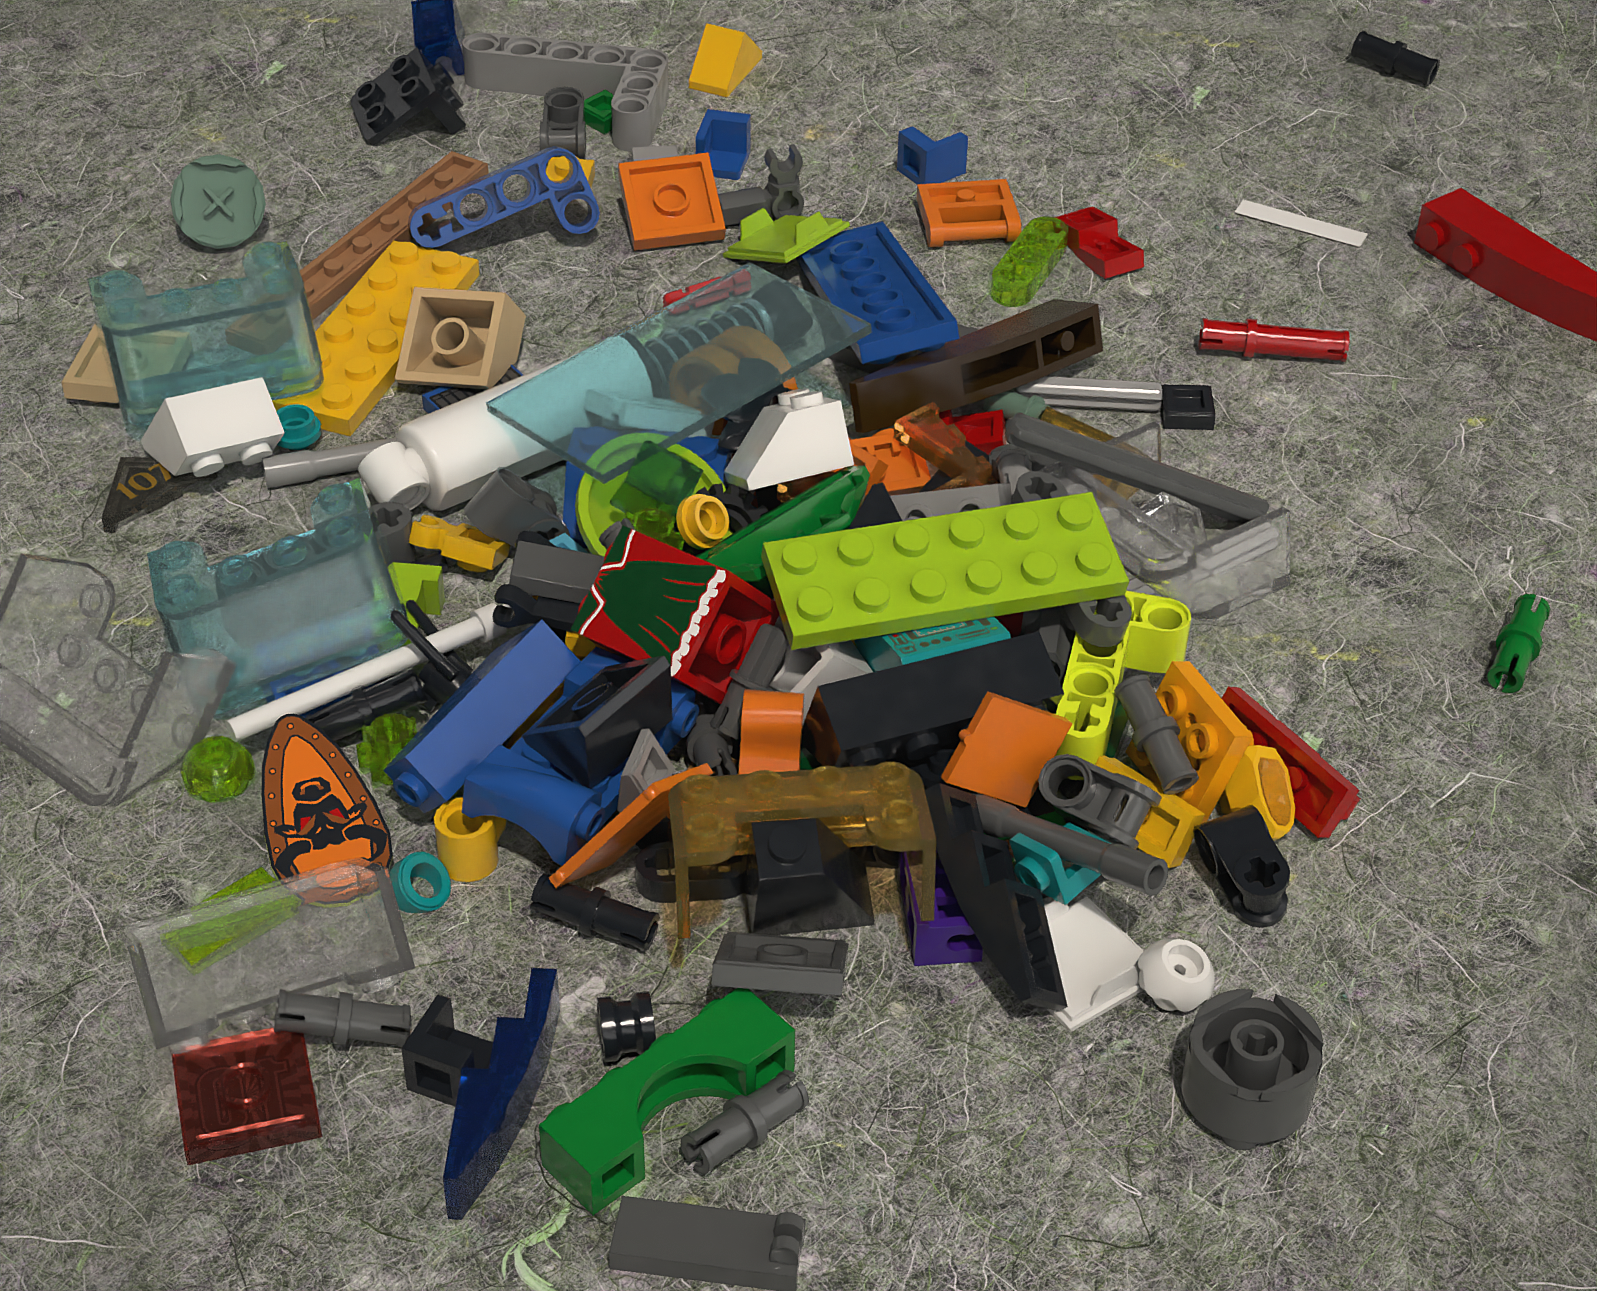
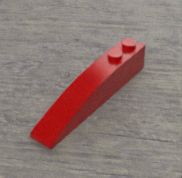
(1509, 261)

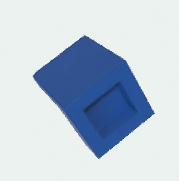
(726, 140)
(928, 160)

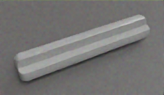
(1095, 393)

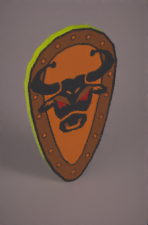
(316, 803)

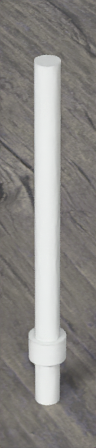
(478, 626)

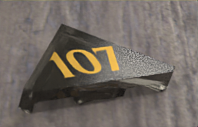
(143, 485)

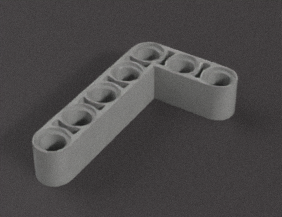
(537, 65)

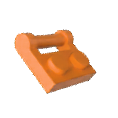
(968, 211)

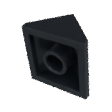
(603, 719)

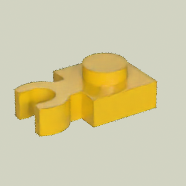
(462, 542)

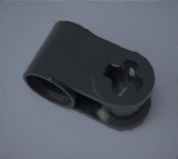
(1246, 865)

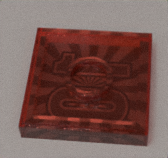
(245, 1095)

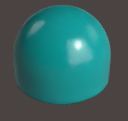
(426, 867)

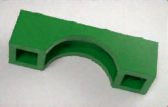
(722, 1052)

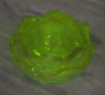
(217, 768)

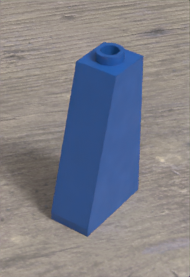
(480, 716)

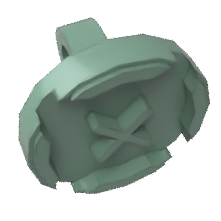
(217, 201)

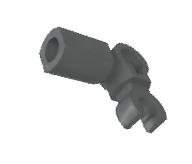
(778, 197)

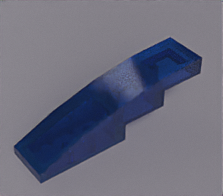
(498, 1099)

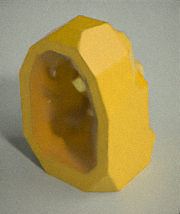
(1265, 783)

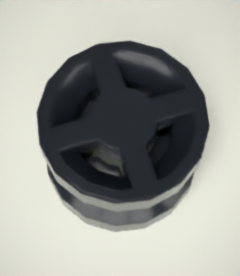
(625, 1025)

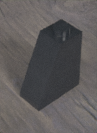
(803, 879)

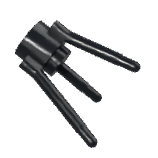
(444, 671)

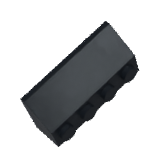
(924, 702)

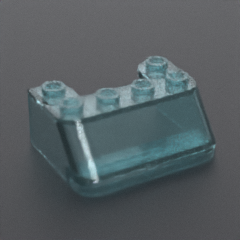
(207, 334)
(290, 606)

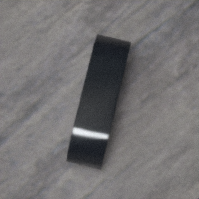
(704, 881)

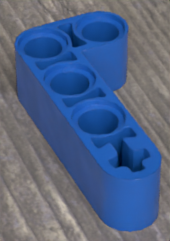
(498, 206)

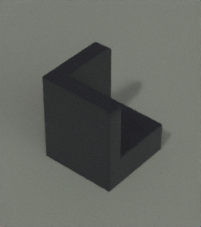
(438, 1053)

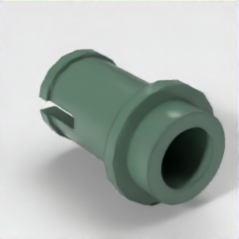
(1014, 403)

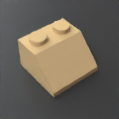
(459, 338)

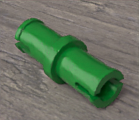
(1518, 643)

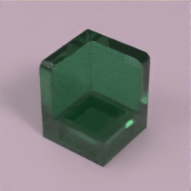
(656, 481)

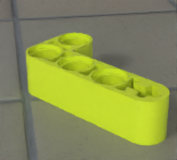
(1151, 642)

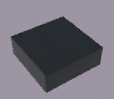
(1187, 407)

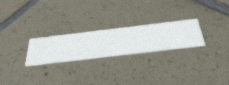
(1301, 223)

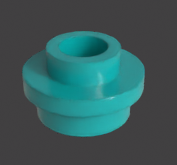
(299, 425)

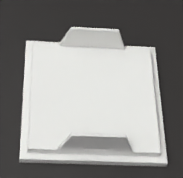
(1093, 960)

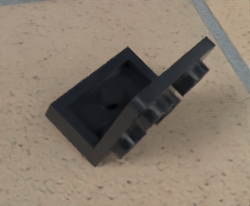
(402, 93)

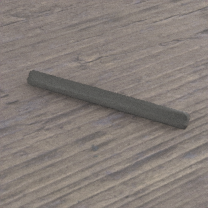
(1132, 469)

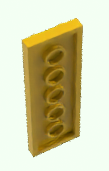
(367, 329)

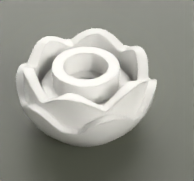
(1176, 974)

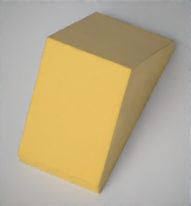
(723, 60)

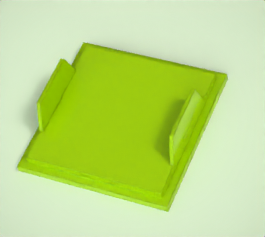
(781, 239)

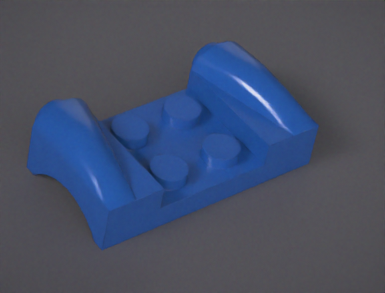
(543, 798)

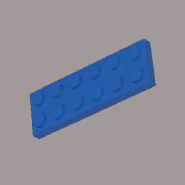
(878, 282)

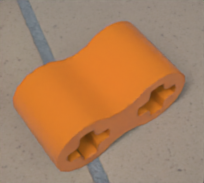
(771, 731)

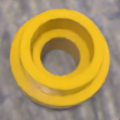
(702, 521)

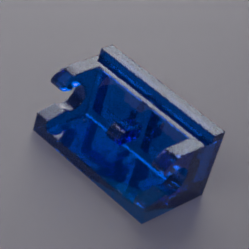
(439, 31)

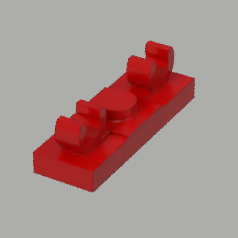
(1318, 789)

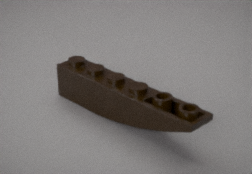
(980, 363)

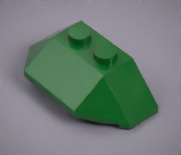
(818, 510)

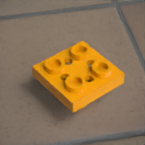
(1210, 742)

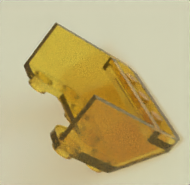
(859, 804)

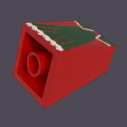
(673, 605)

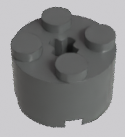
(1251, 1067)

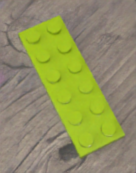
(942, 570)

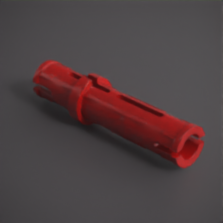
(1273, 340)

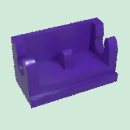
(949, 936)

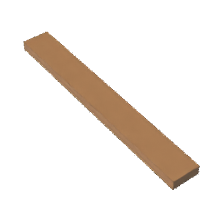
(351, 256)

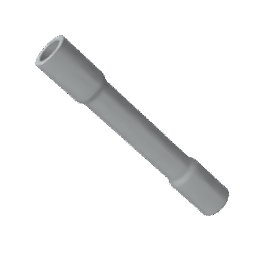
(308, 465)

